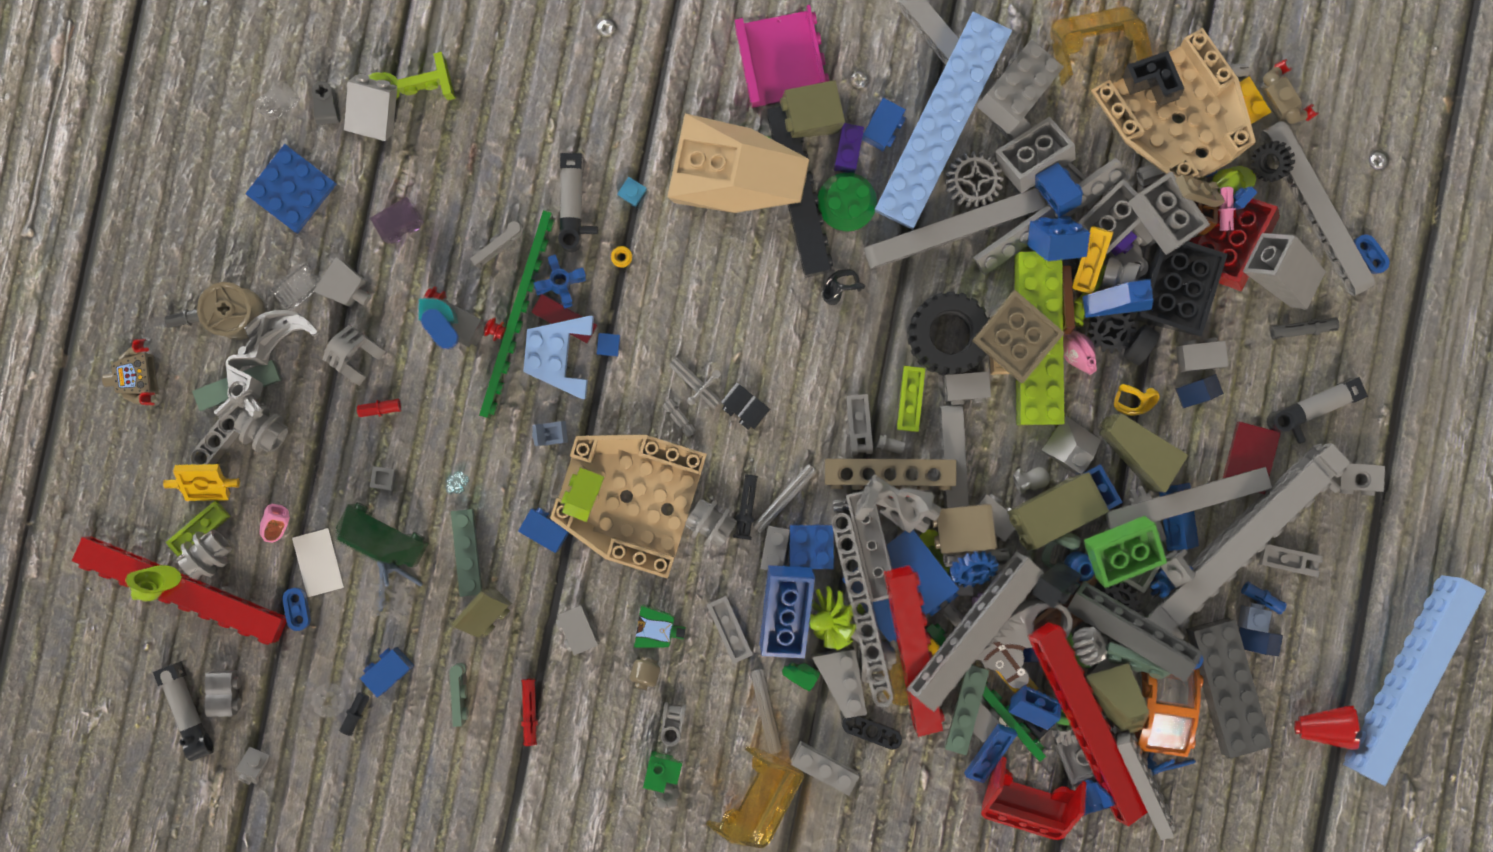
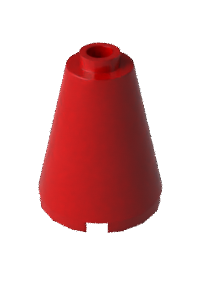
(1330, 727)

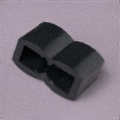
(745, 406)

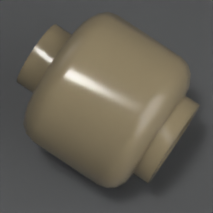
(644, 673)

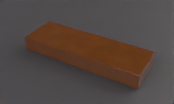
(1068, 306)

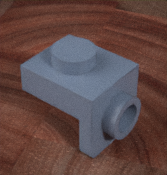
(549, 433)

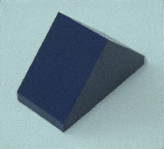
(1199, 391)
(1261, 642)

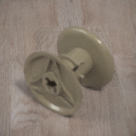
(228, 309)

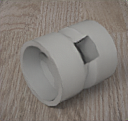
(1119, 273)

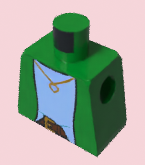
(656, 628)

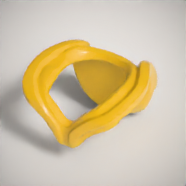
(1148, 400)

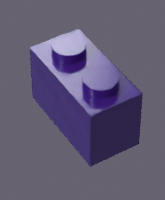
(848, 148)

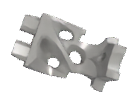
(909, 503)

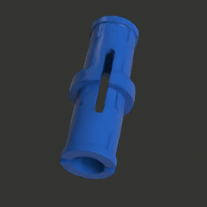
(1263, 597)

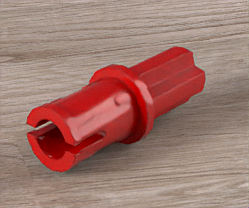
(379, 408)

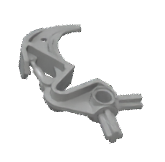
(265, 332)

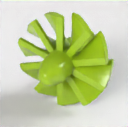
(833, 620)

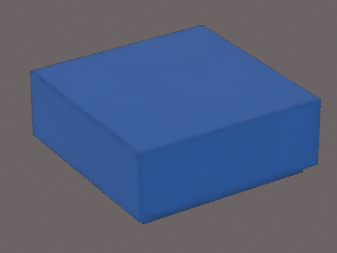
(608, 344)

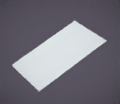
(317, 562)

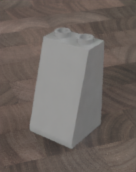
(1285, 269)

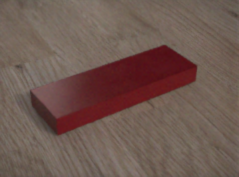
(555, 312)

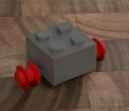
(469, 328)

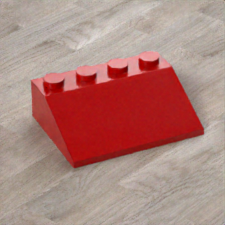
(1239, 243)

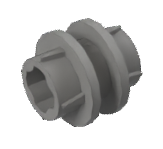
(263, 431)
(710, 523)
(200, 557)

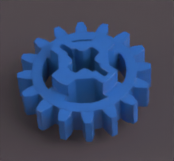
(974, 568)

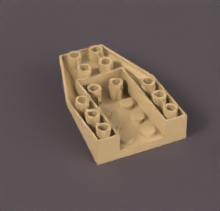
(734, 168)

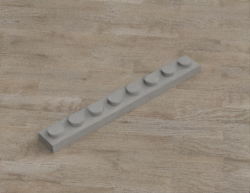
(1018, 237)

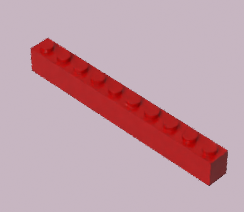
(188, 594)
(1087, 721)

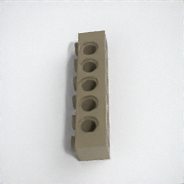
(947, 468)

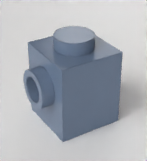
(1254, 617)

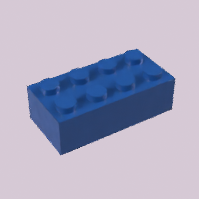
(786, 611)

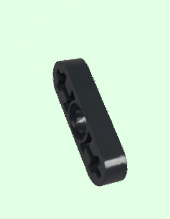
(888, 731)

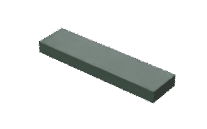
(216, 392)

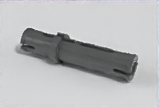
(1312, 327)

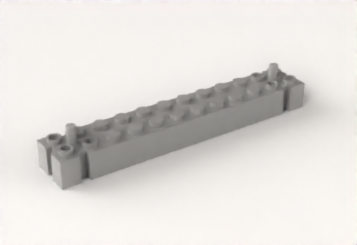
(1249, 535)

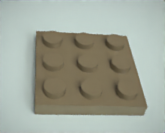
(1018, 336)

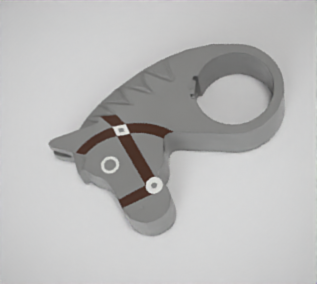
(1006, 649)

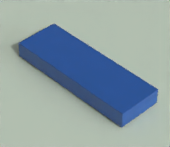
(990, 753)

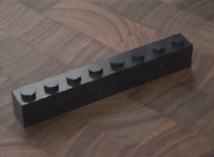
(804, 214)

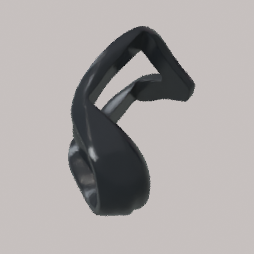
(833, 289)

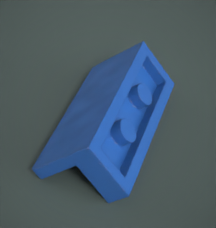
(1180, 529)

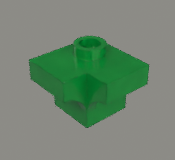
(661, 770)

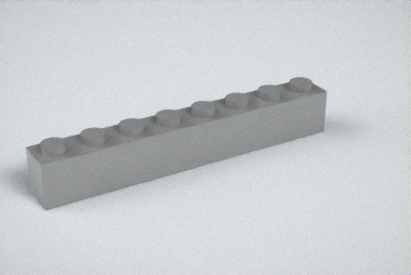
(975, 631)

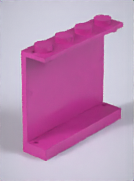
(780, 55)

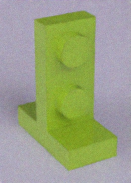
(429, 80)

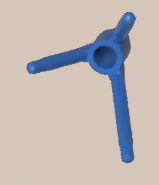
(1168, 765)

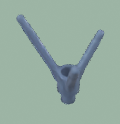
(386, 568)

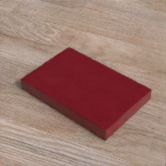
(1251, 449)

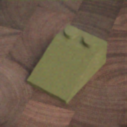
(482, 613)

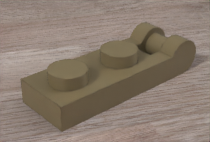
(1200, 191)

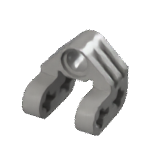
(344, 346)

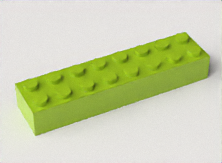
(1042, 393)

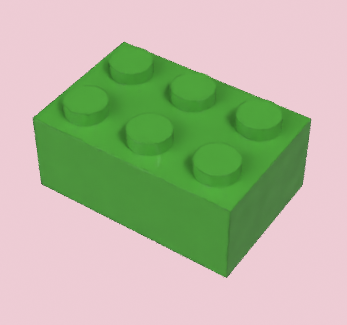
(1125, 551)

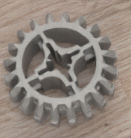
(975, 163)

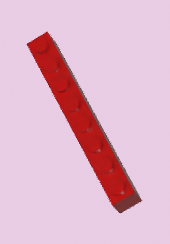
(912, 642)

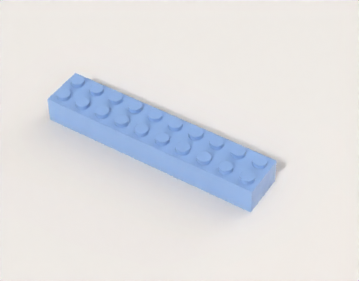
(943, 120)
(1414, 677)

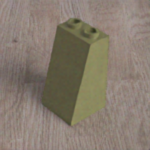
(1144, 452)
(1057, 511)

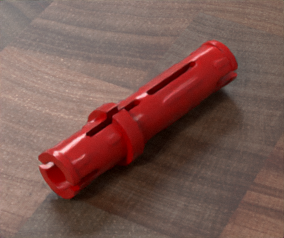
(529, 712)

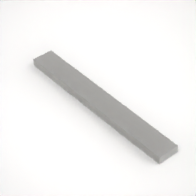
(1192, 498)

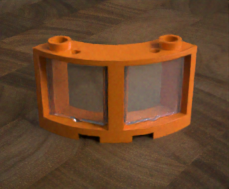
(1172, 714)

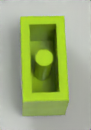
(582, 494)

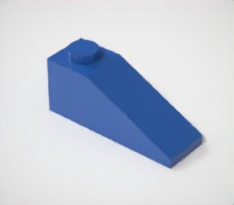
(1119, 299)

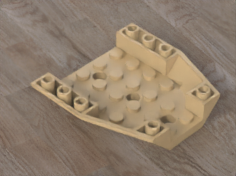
(1210, 109)
(637, 530)

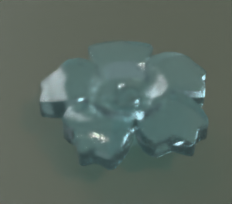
(456, 482)

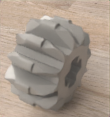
(1089, 645)

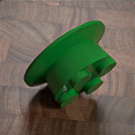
(847, 201)

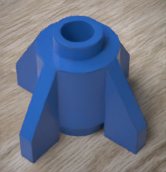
(1096, 798)

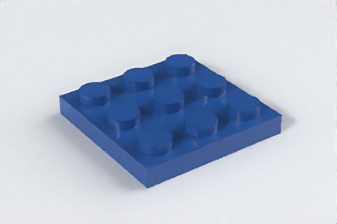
(291, 188)

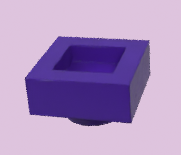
(1125, 244)

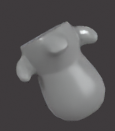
(1033, 479)

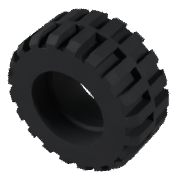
(920, 339)

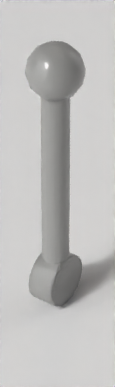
(715, 375)

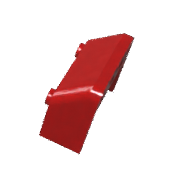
(1030, 808)

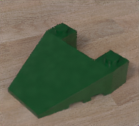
(378, 539)

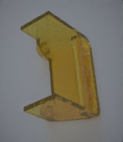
(1069, 32)
(763, 804)

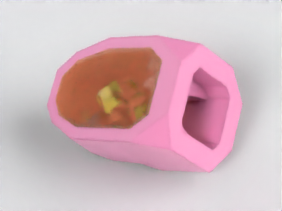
(274, 522)

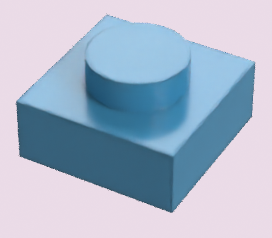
(632, 191)

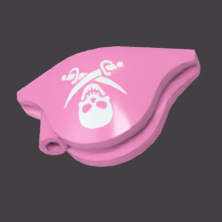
(1079, 352)

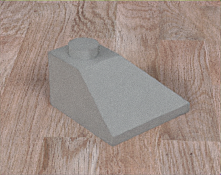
(1072, 446)

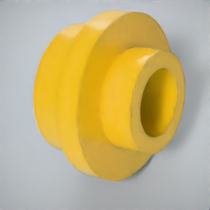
(621, 250)

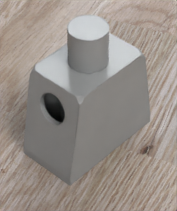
(343, 284)

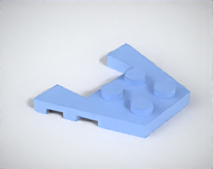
(548, 354)

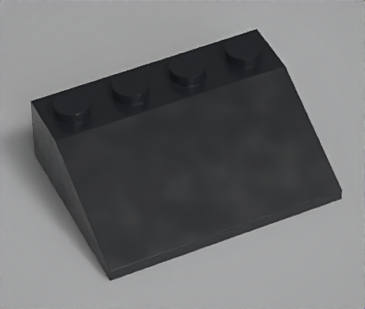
(1183, 287)

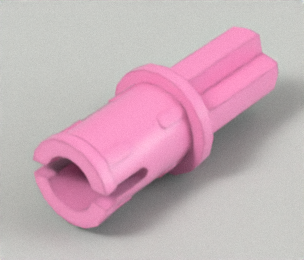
(1226, 209)

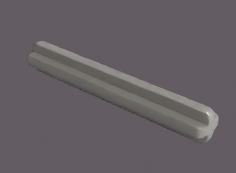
(784, 498)
(766, 711)

